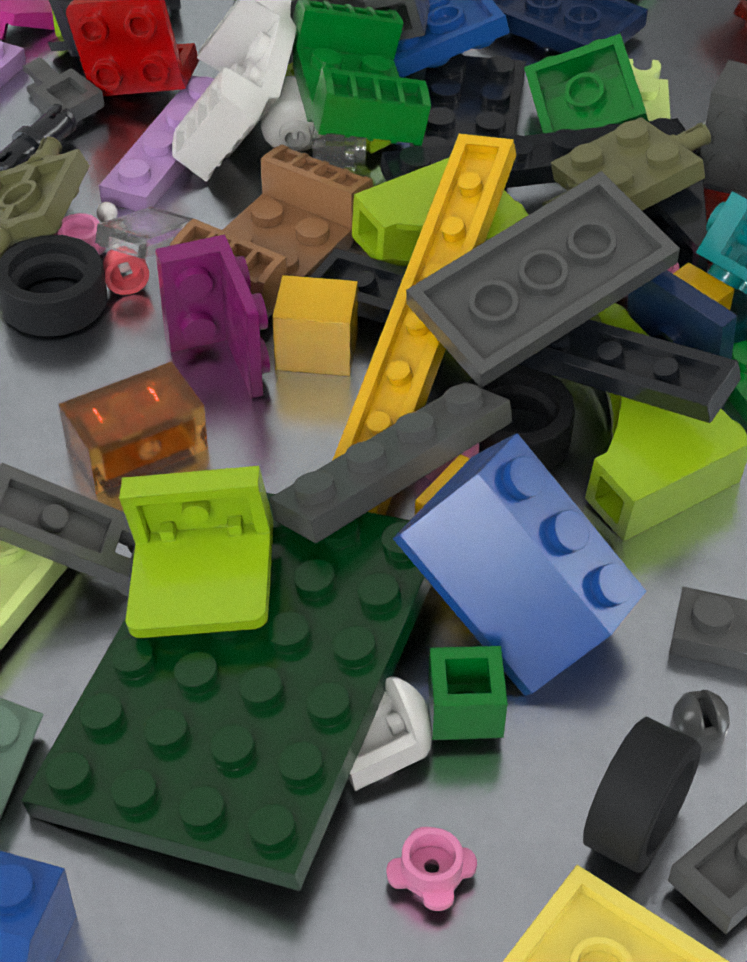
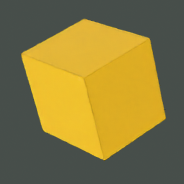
(315, 325)

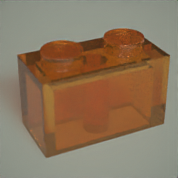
(134, 426)

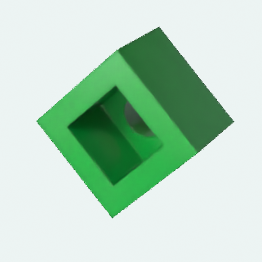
(467, 692)

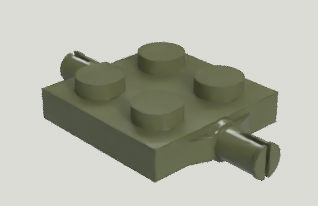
(638, 161)
(39, 193)

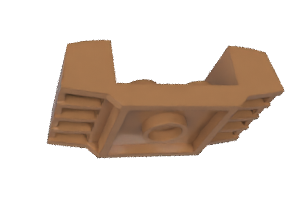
(292, 223)

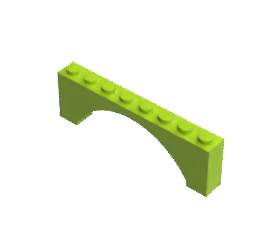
(655, 456)

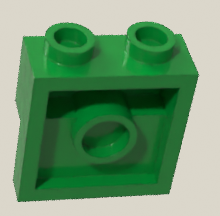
(586, 87)

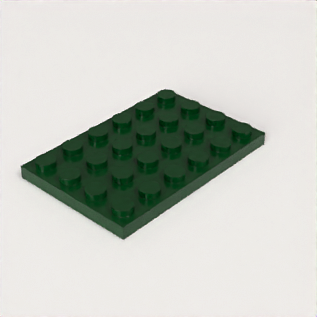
(241, 736)

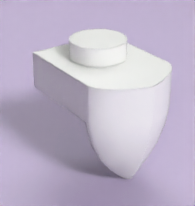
(396, 737)

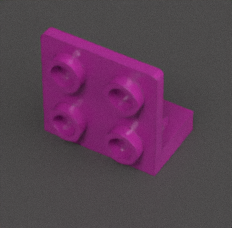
(211, 301)

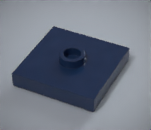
(682, 315)

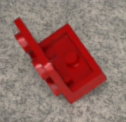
(129, 46)

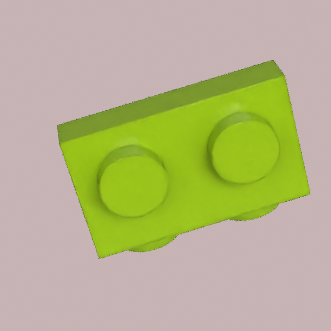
(198, 551)

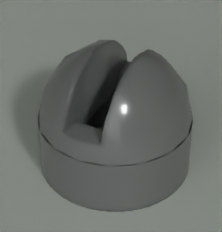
(688, 718)

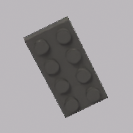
(541, 278)

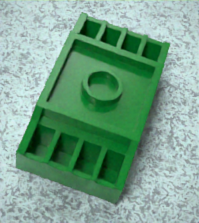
(351, 76)

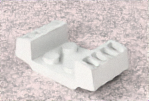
(252, 55)

